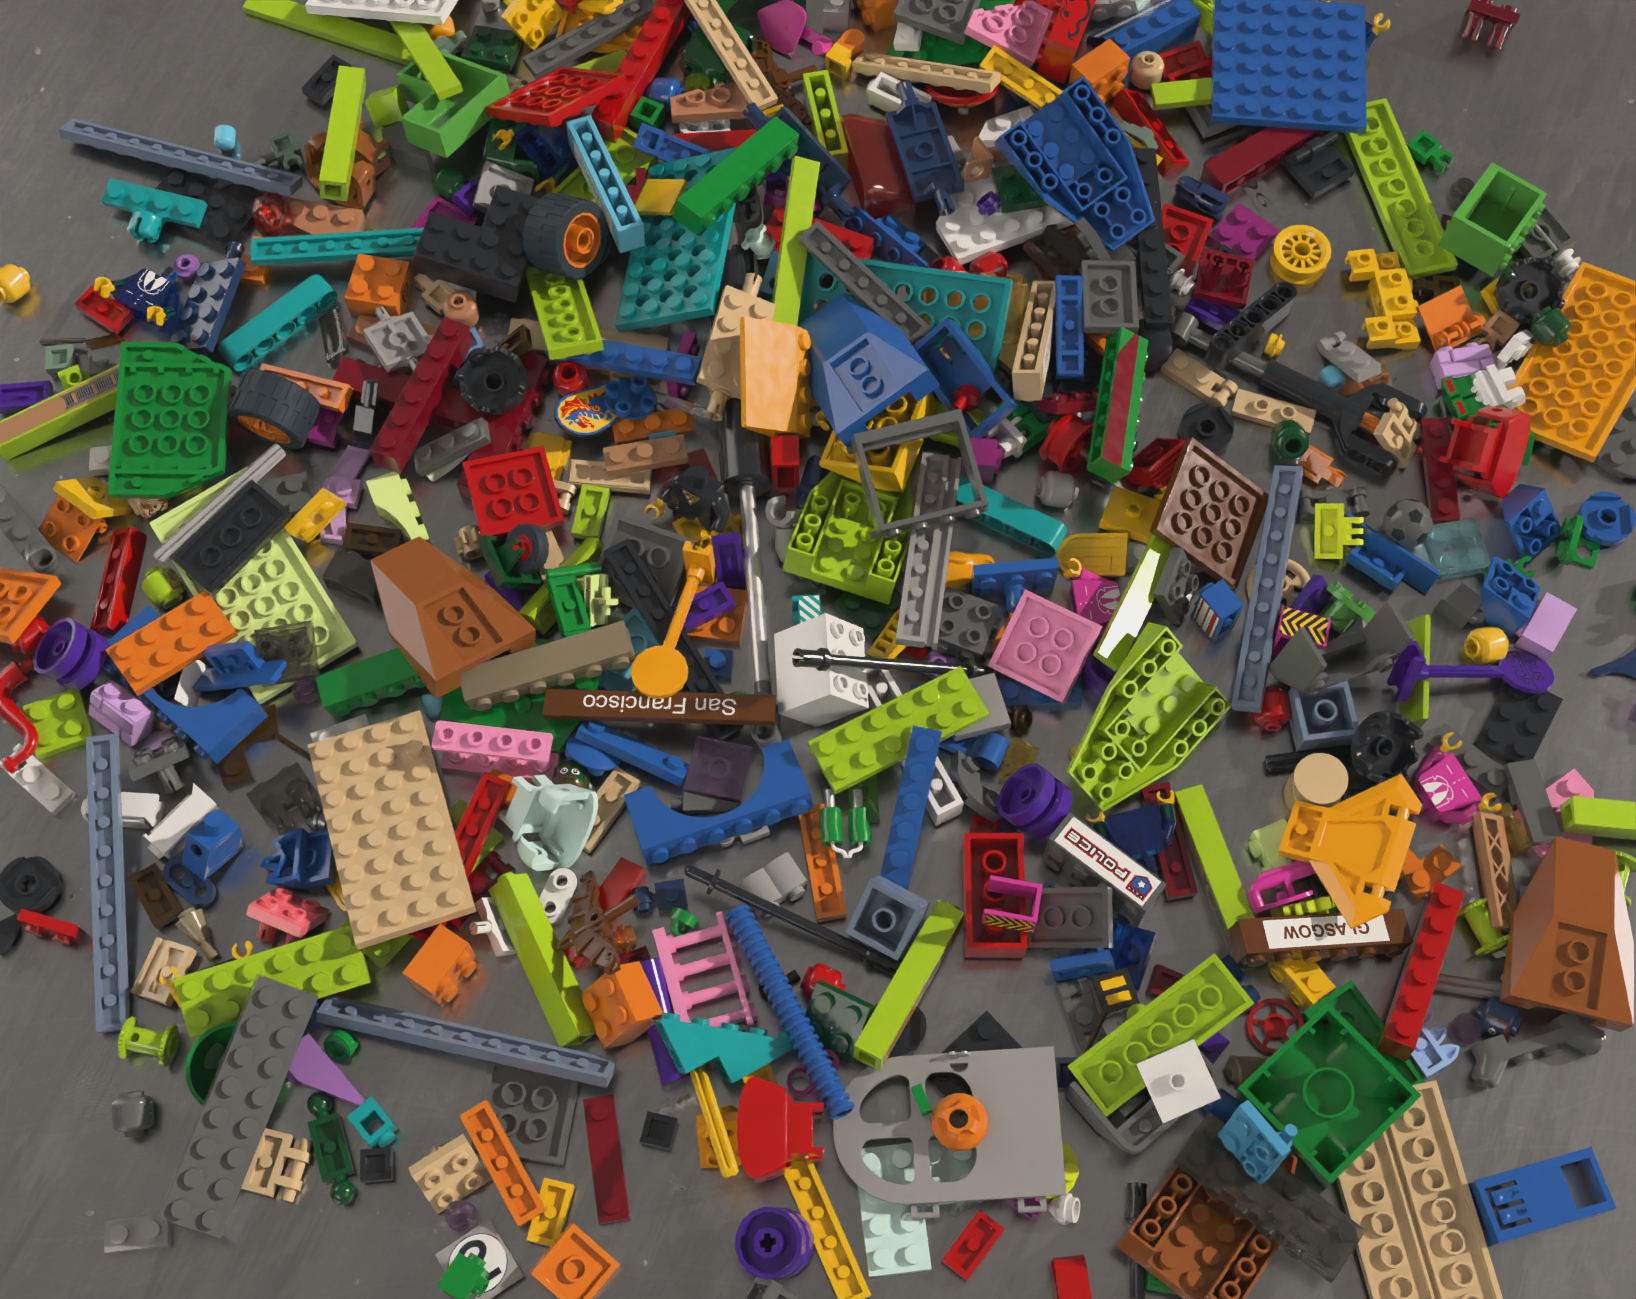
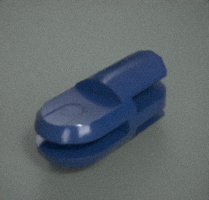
(1202, 196)
(811, 477)

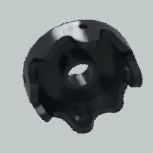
(1546, 287)
(482, 366)
(1398, 750)

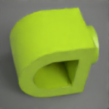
(72, 376)

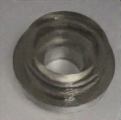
(1459, 185)

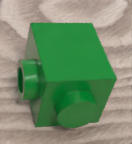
(465, 1277)

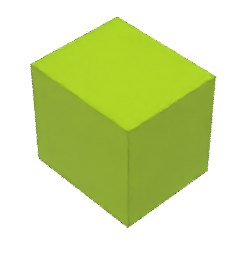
(387, 106)

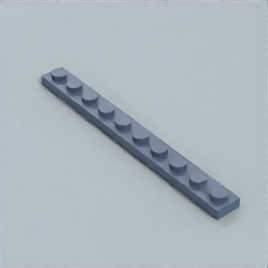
(181, 157)
(1267, 589)
(107, 883)
(467, 1040)

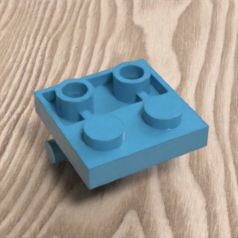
(1256, 1142)

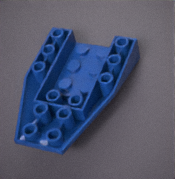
(1081, 164)
(860, 365)

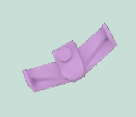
(345, 485)

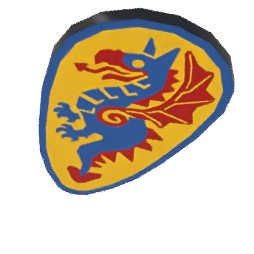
(584, 413)

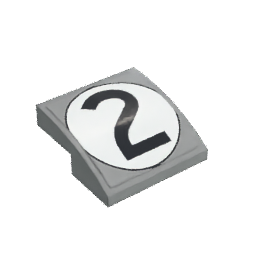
(488, 1245)

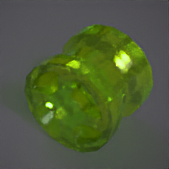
(697, 81)

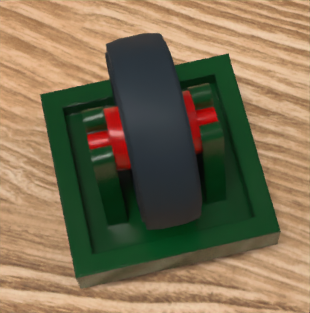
(517, 557)

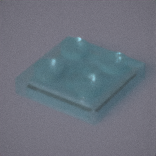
(1457, 548)

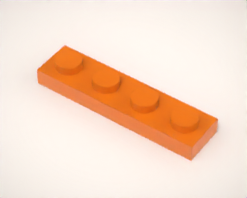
(329, 393)
(822, 869)
(503, 1163)

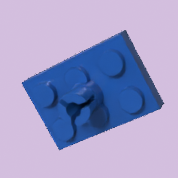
(1012, 579)

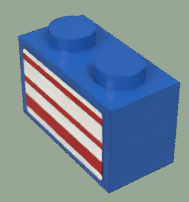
(1216, 609)

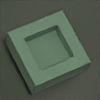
(59, 358)

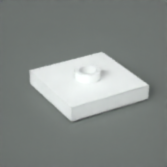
(1178, 1081)

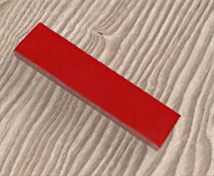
(1136, 110)
(717, 140)
(118, 581)
(612, 891)

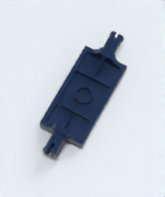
(924, 150)
(831, 176)
(209, 301)

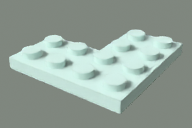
(891, 1237)

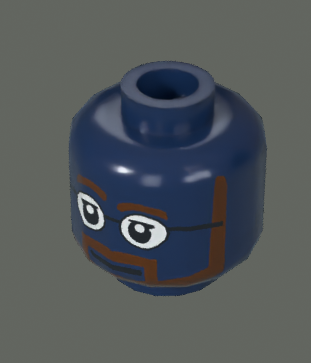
(1499, 1018)

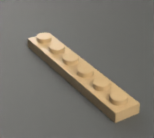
(732, 52)
(927, 72)

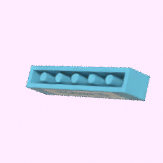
(605, 183)

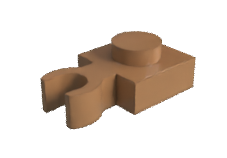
(1498, 330)

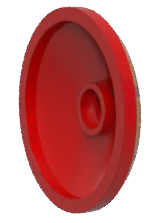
(959, 98)

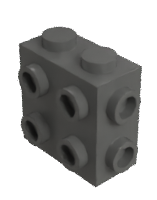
(966, 625)

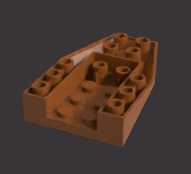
(444, 614)
(1573, 938)
(1198, 1241)

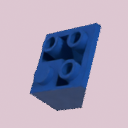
(1530, 519)
(1507, 597)

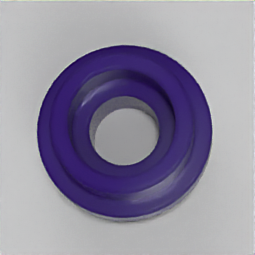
(988, 203)

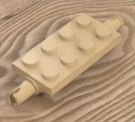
(721, 360)

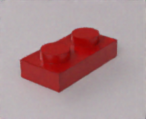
(104, 310)
(61, 930)
(972, 1245)

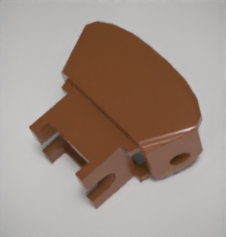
(364, 169)

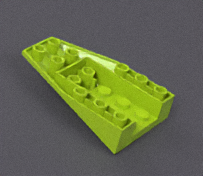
(835, 541)
(1145, 720)

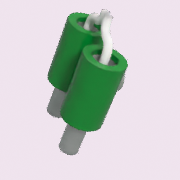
(832, 824)

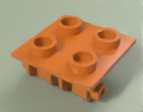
(1450, 319)
(69, 528)

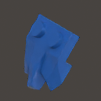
(301, 860)

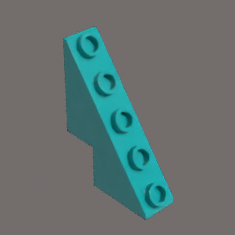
(732, 1050)

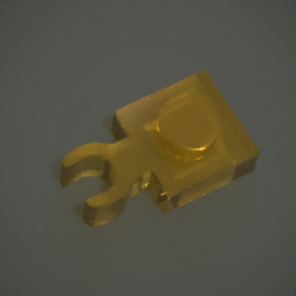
(1018, 755)
(1516, 835)

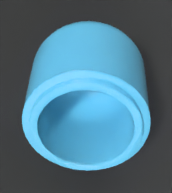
(224, 137)
(1332, 377)
(431, 706)

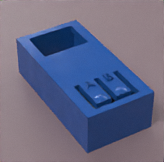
(967, 369)
(1543, 1196)

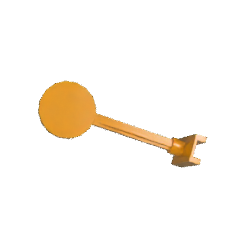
(662, 669)

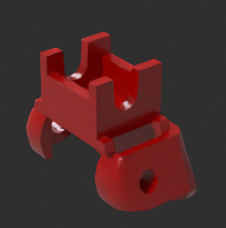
(1489, 450)
(774, 1130)

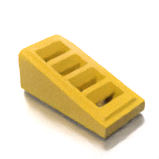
(887, 641)

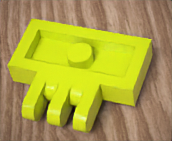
(1334, 531)
(1312, 906)

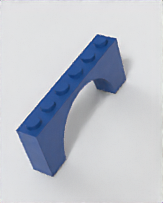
(213, 727)
(668, 833)

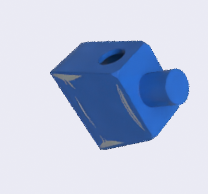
(212, 844)

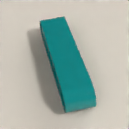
(277, 322)
(1015, 519)

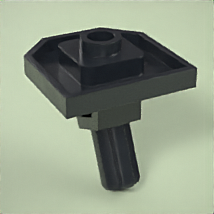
(363, 420)

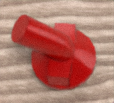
(966, 398)

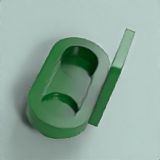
(1566, 549)

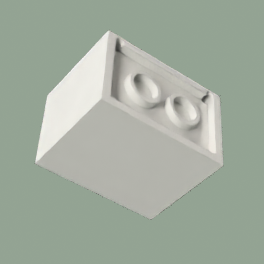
(820, 695)

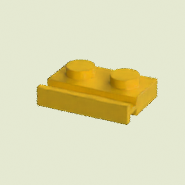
(315, 515)

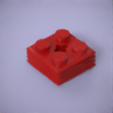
(1155, 463)

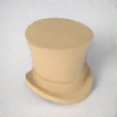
(1316, 780)

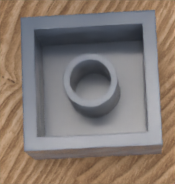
(1322, 718)
(887, 917)

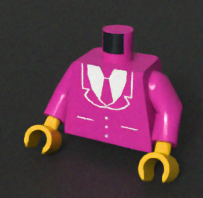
(1091, 594)
(1446, 788)

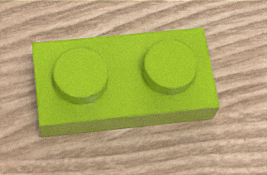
(590, 512)

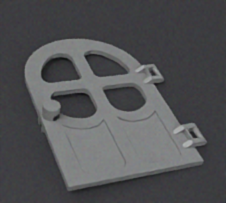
(1014, 1160)

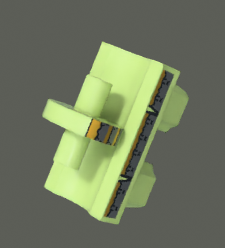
(597, 598)

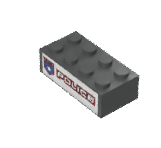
(1097, 862)

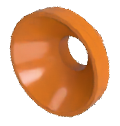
(959, 1138)

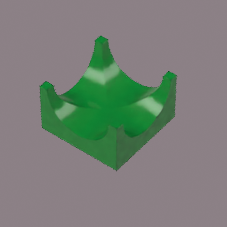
(1331, 1090)

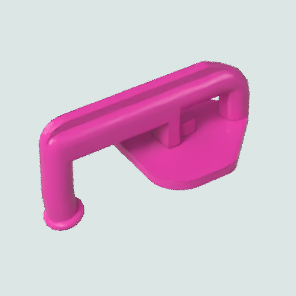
(785, 24)
(1275, 877)

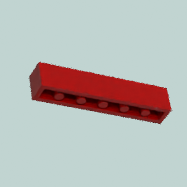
(1420, 971)

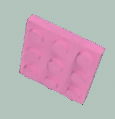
(1045, 646)

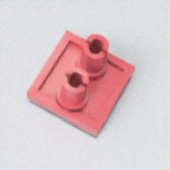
(285, 912)

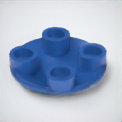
(630, 398)
(590, 757)

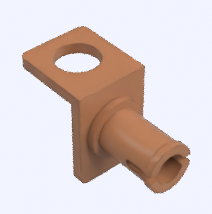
(983, 158)

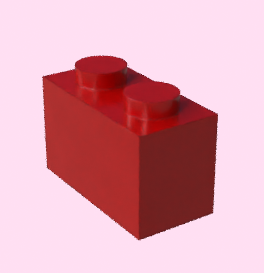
(785, 462)

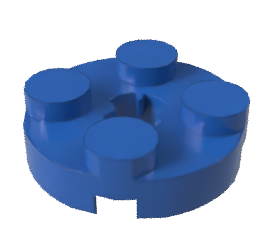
(1607, 533)

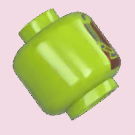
(163, 587)

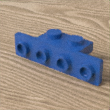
(891, 238)
(1388, 561)
(237, 666)

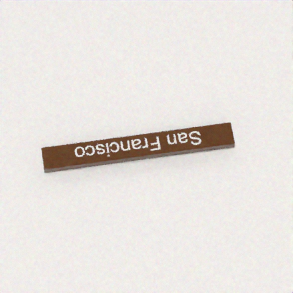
(678, 708)

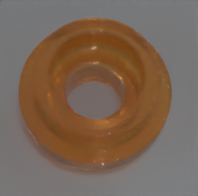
(624, 938)

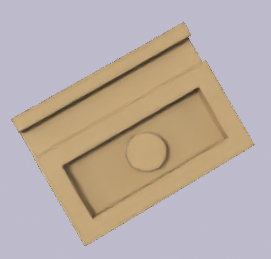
(160, 958)

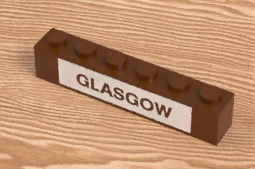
(1317, 937)

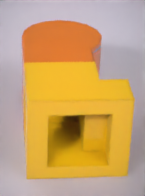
(844, 51)

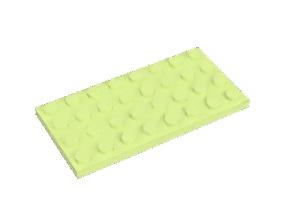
(268, 591)

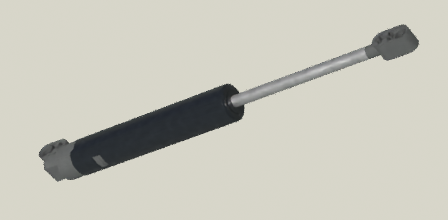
(747, 465)

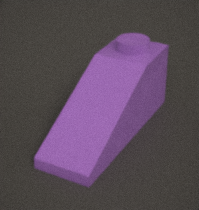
(318, 1072)

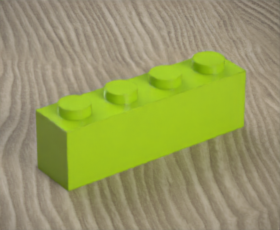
(824, 115)

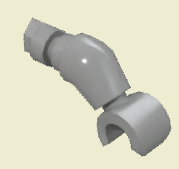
(784, 520)

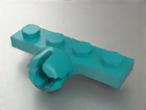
(152, 208)

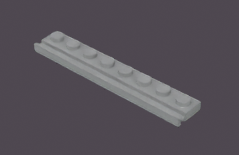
(928, 554)

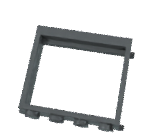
(908, 432)

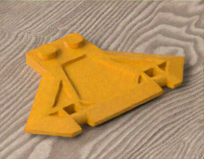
(1355, 845)

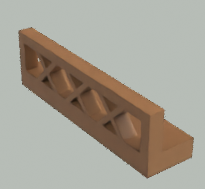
(1495, 868)

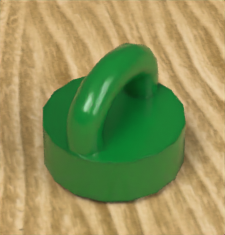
(682, 918)
(340, 1045)

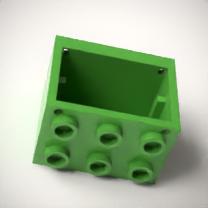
(1493, 219)

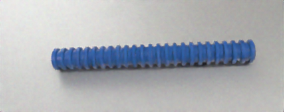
(789, 1011)

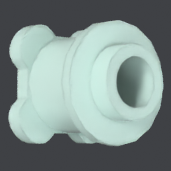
(759, 242)

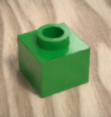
(647, 112)

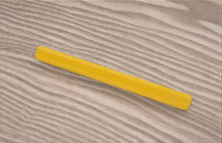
(714, 1122)

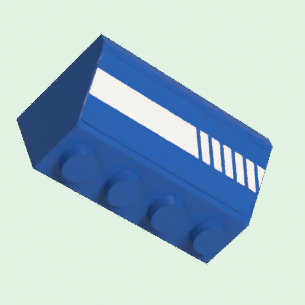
(1151, 28)

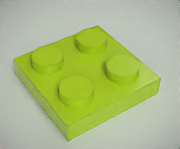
(60, 722)

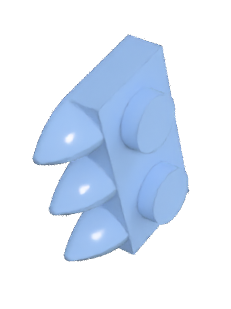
(1428, 1054)

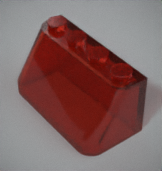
(876, 167)

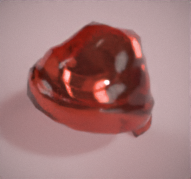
(271, 214)

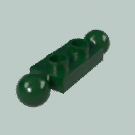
(331, 1148)

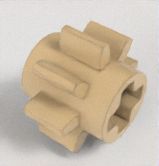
(468, 543)

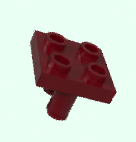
(1502, 17)
(1223, 278)

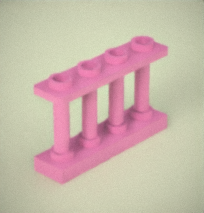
(480, 748)
(675, 972)

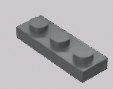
(451, 446)
(1480, 769)

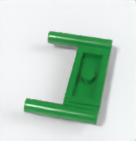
(567, 597)

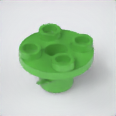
(1345, 609)

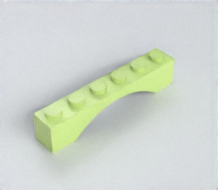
(392, 504)

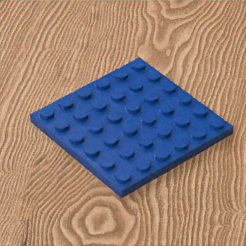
(1289, 64)

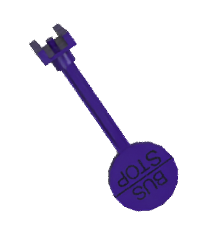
(1517, 669)

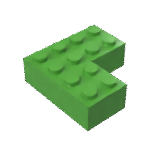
(452, 121)

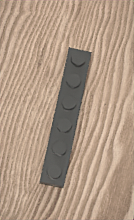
(587, 37)
(862, 282)

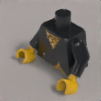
(695, 498)

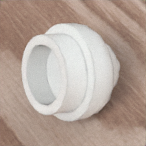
(1065, 1209)

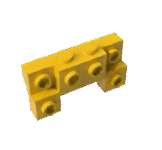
(1391, 299)

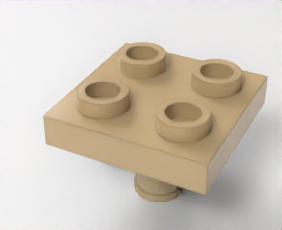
(449, 1173)

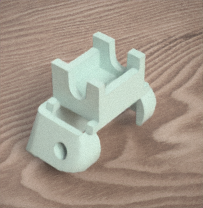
(560, 815)

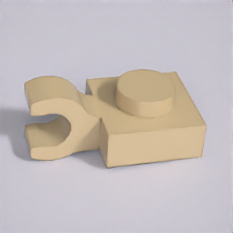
(433, 292)

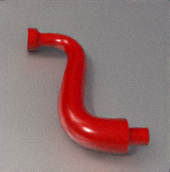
(10, 678)

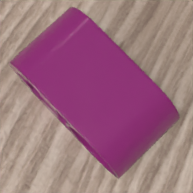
(799, 1071)

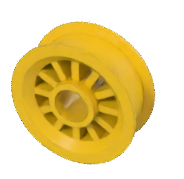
(1295, 267)

